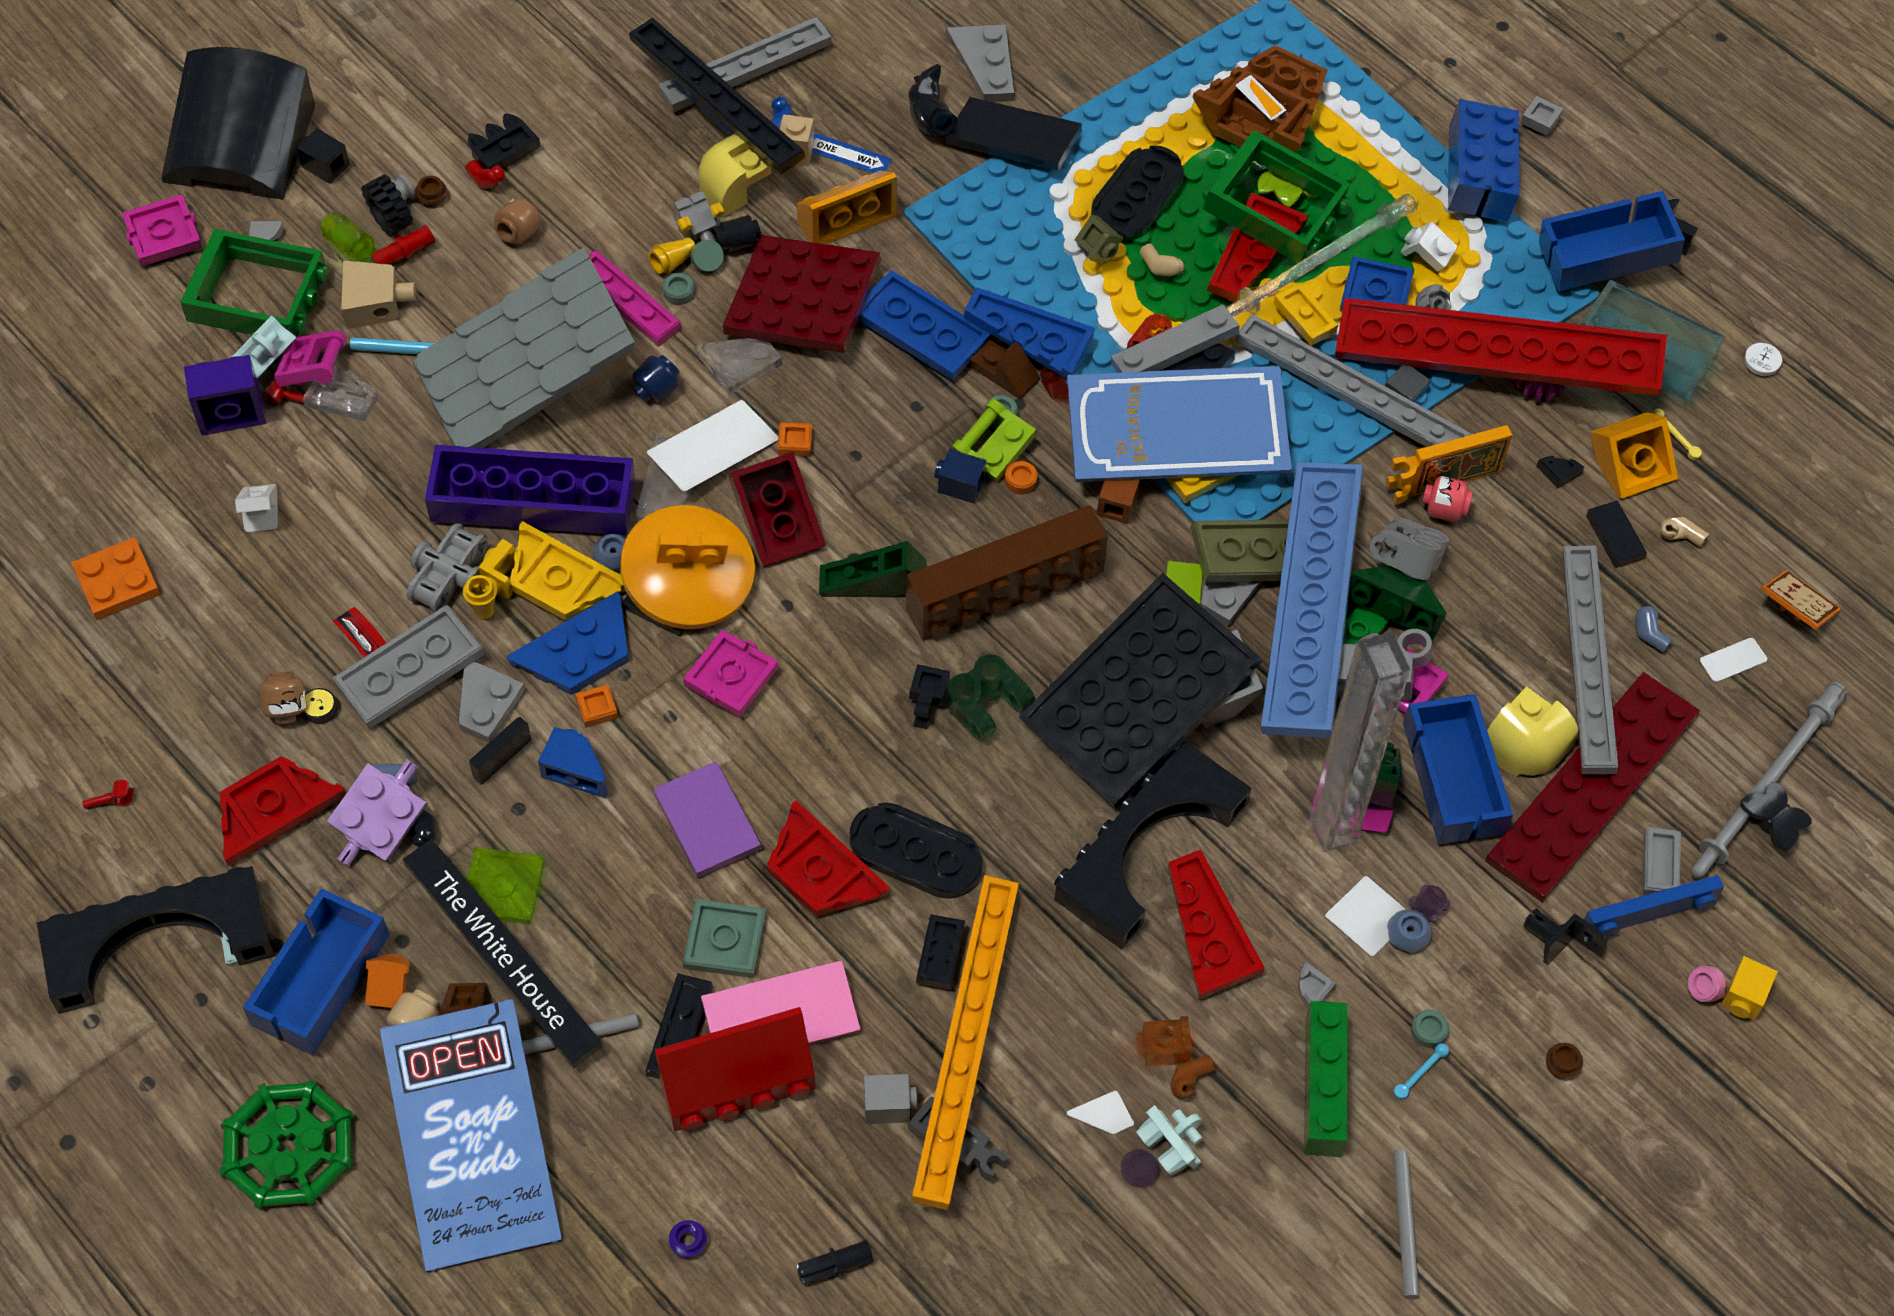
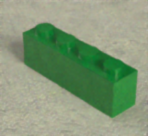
(1325, 1079)

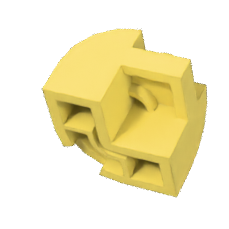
(728, 171)
(1532, 734)

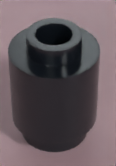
(737, 233)

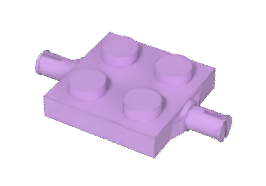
(377, 812)

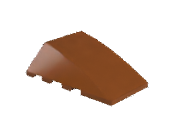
(1286, 77)

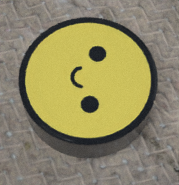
(320, 706)

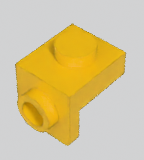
(497, 564)

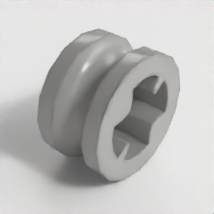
(405, 187)

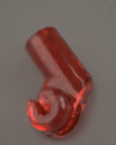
(1054, 384)

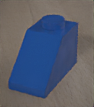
(571, 762)

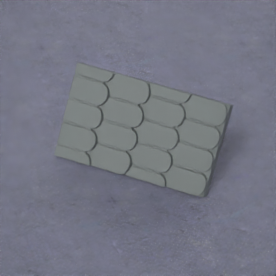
(525, 353)

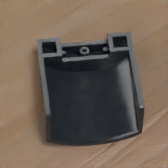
(238, 120)

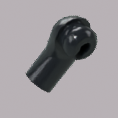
(425, 829)

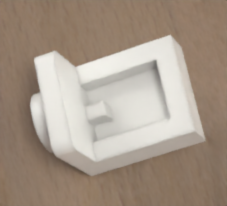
(1430, 244)

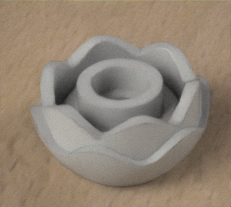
(1434, 297)

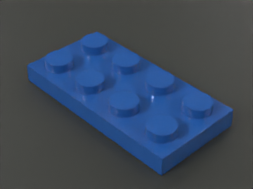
(922, 325)

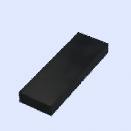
(681, 1016)

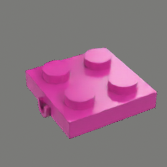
(161, 230)
(731, 673)

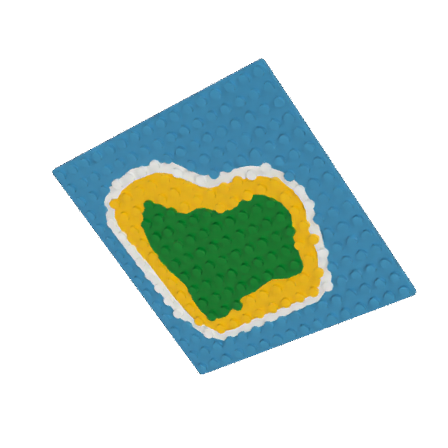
(1016, 227)

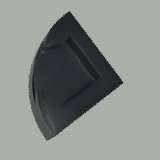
(1559, 470)

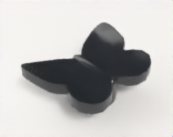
(1776, 815)

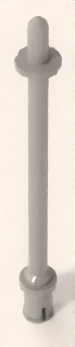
(1820, 712)

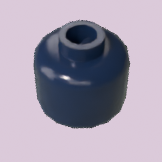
(655, 379)

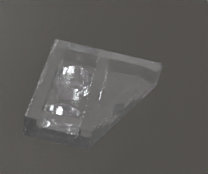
(342, 396)

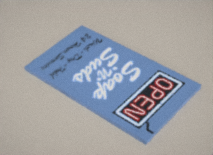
(470, 1135)

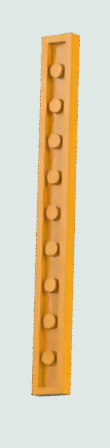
(965, 1044)

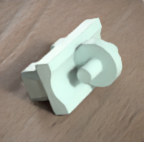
(266, 345)
(1180, 1153)

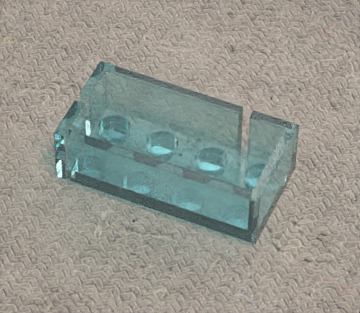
(1689, 345)

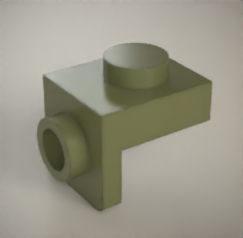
(1098, 240)

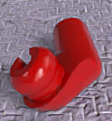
(487, 177)

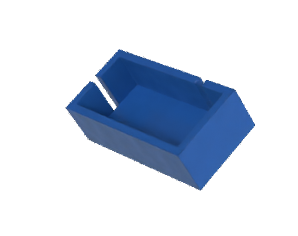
(1482, 159)
(1605, 245)
(1457, 769)
(317, 974)

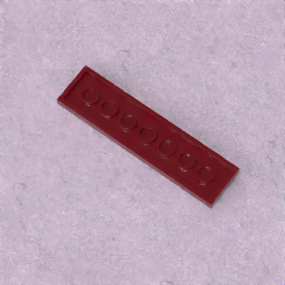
(1579, 805)

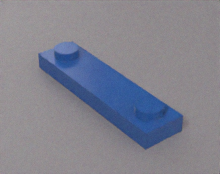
(1697, 894)

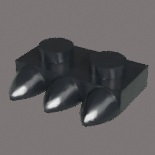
(503, 144)

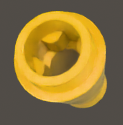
(670, 255)
(480, 595)

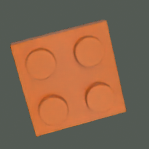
(115, 578)

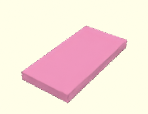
(819, 992)

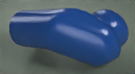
(780, 107)

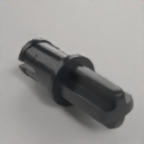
(834, 1262)

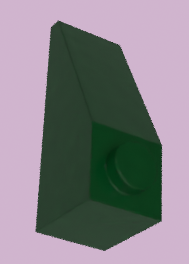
(871, 573)

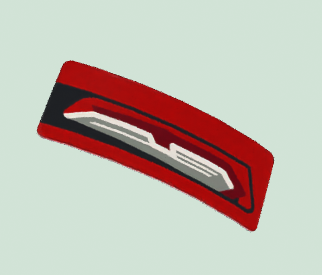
(359, 631)

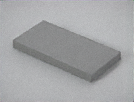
(408, 666)

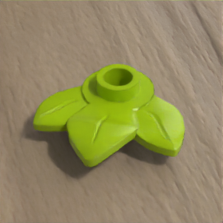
(1285, 190)

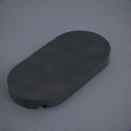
(1139, 191)
(916, 850)

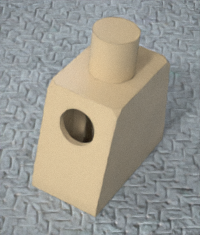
(372, 293)

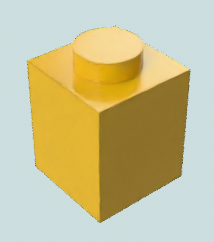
(1748, 988)

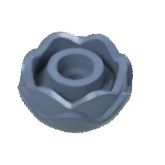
(603, 548)
(1406, 940)

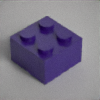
(225, 395)

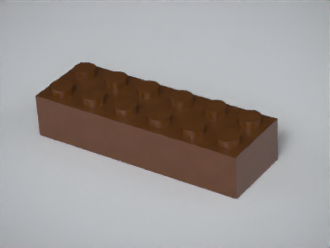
(1006, 573)

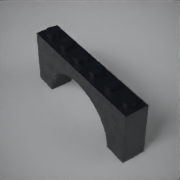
(1183, 786)
(83, 941)

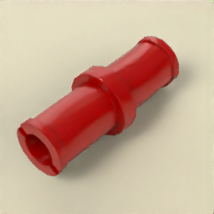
(404, 247)

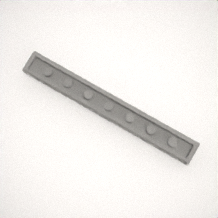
(1346, 383)
(1589, 660)

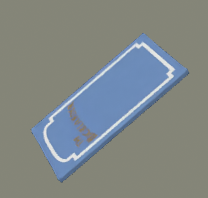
(1178, 424)

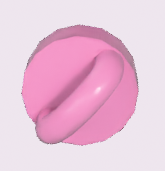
(1707, 984)

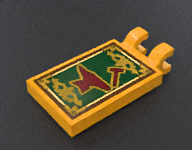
(1457, 459)

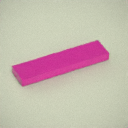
(635, 303)

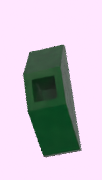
(1397, 598)
(1387, 777)

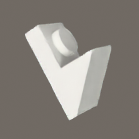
(258, 507)

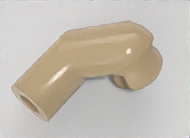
(1681, 529)

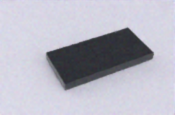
(1014, 133)

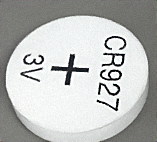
(1763, 359)

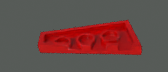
(1247, 257)
(1212, 932)

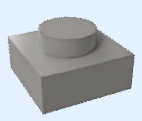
(1541, 115)

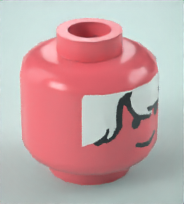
(1447, 499)

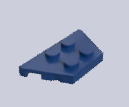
(578, 648)

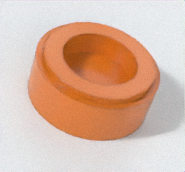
(1021, 477)

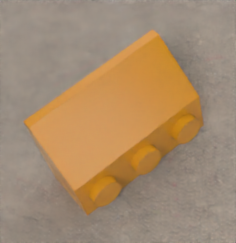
(849, 207)

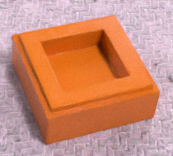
(795, 438)
(596, 706)

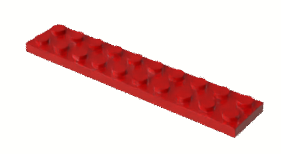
(1502, 346)

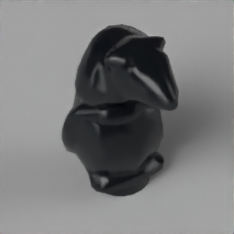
(926, 108)

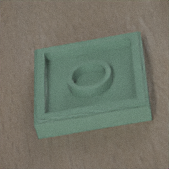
(724, 938)

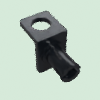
(1560, 936)

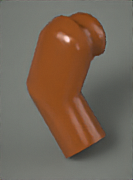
(1186, 1075)

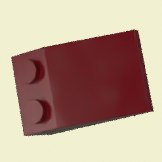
(776, 509)

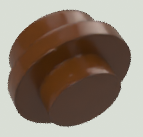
(430, 190)
(1564, 1060)

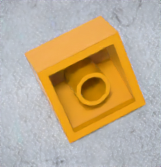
(1635, 454)

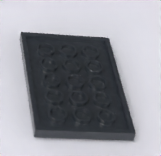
(1140, 690)

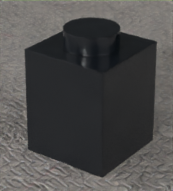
(323, 155)

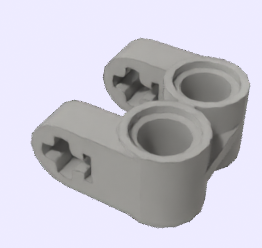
(1415, 554)

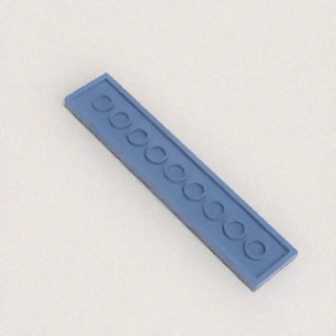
(1313, 601)

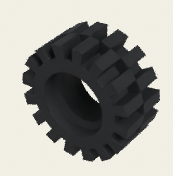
(387, 205)

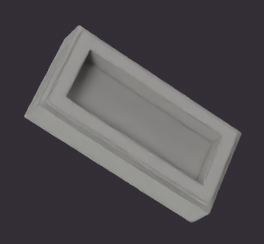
(1660, 859)

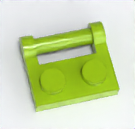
(1004, 444)

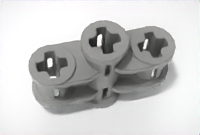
(446, 567)

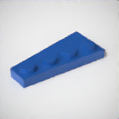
(1041, 334)

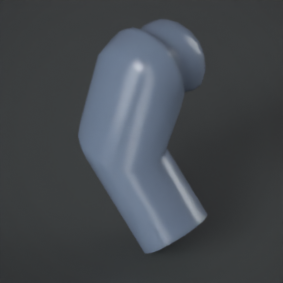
(1648, 630)

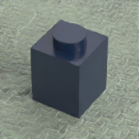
(960, 475)

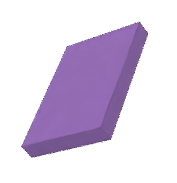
(707, 819)

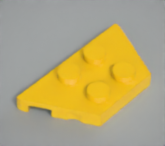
(558, 575)

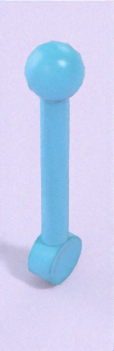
(1402, 1090)

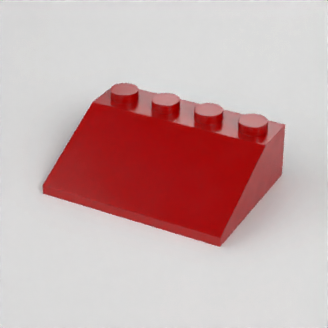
(736, 1070)

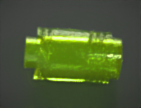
(347, 237)

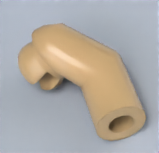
(1161, 264)

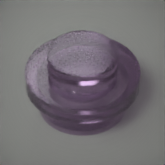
(1139, 1167)

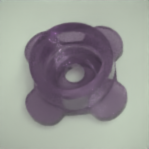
(1434, 896)

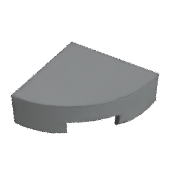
(266, 229)
(1313, 985)

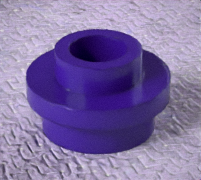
(684, 1229)

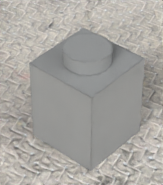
(888, 1098)

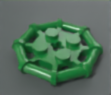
(274, 1127)

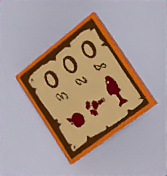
(1800, 599)

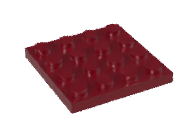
(802, 293)

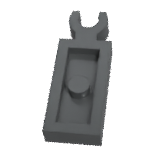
(973, 1148)

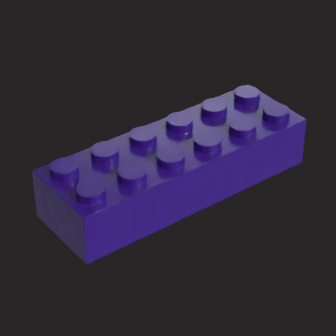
(530, 487)

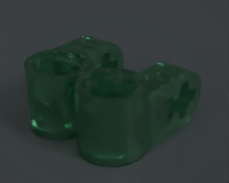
(1005, 685)

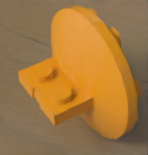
(687, 567)

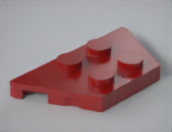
(270, 805)
(820, 867)

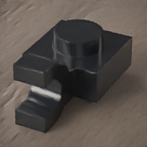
(927, 688)

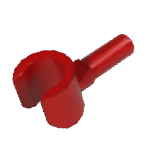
(275, 394)
(120, 796)

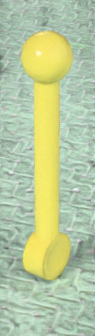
(1693, 452)

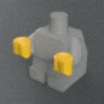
(696, 217)

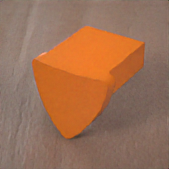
(386, 979)

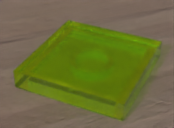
(507, 882)

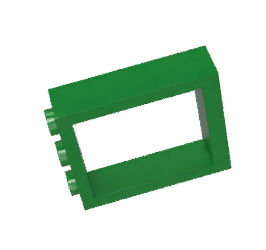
(1295, 169)
(257, 250)

